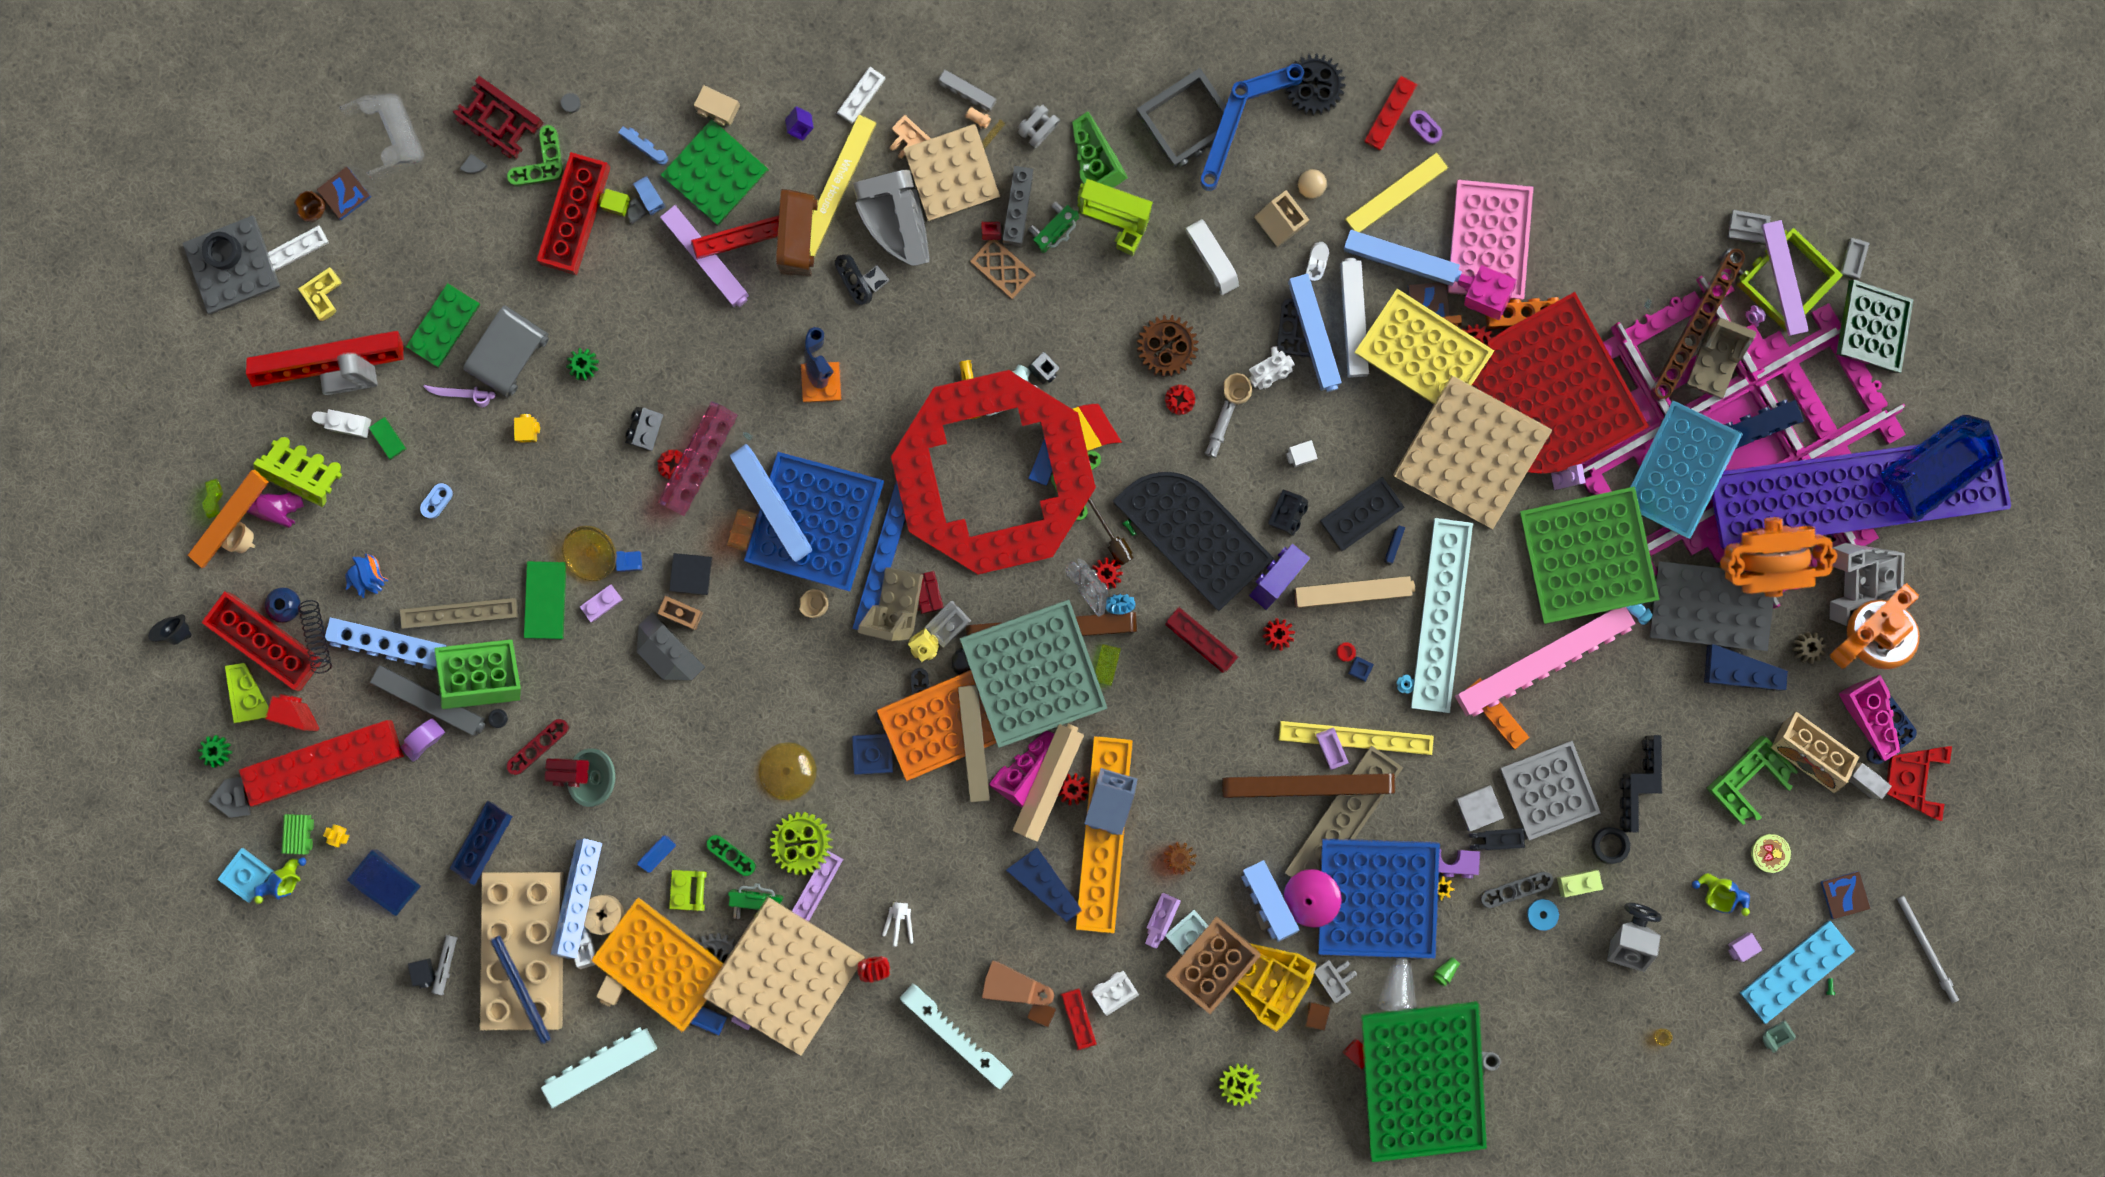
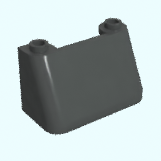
(505, 351)

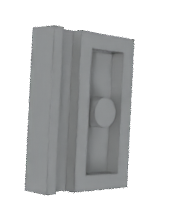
(1747, 226)
(948, 624)

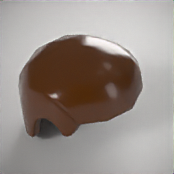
(309, 206)

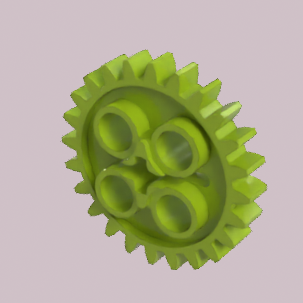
(803, 860)

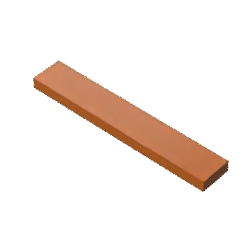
(228, 518)

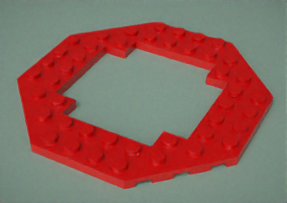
(920, 489)

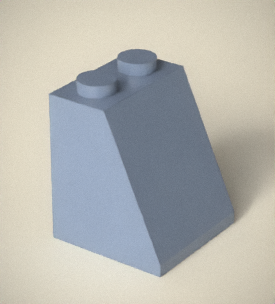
(1111, 801)

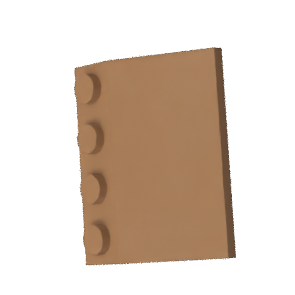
(1213, 965)

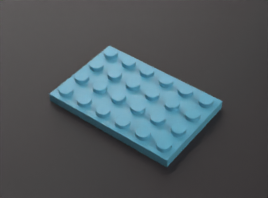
(1683, 468)

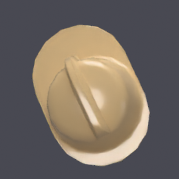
(239, 539)

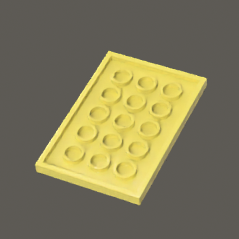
(1421, 348)

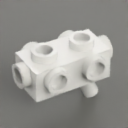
(1271, 369)

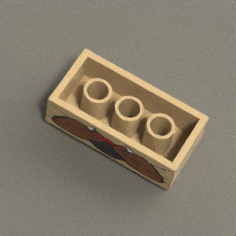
(1815, 752)

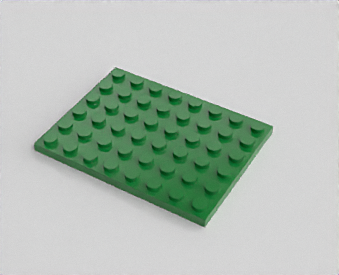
(1424, 1081)

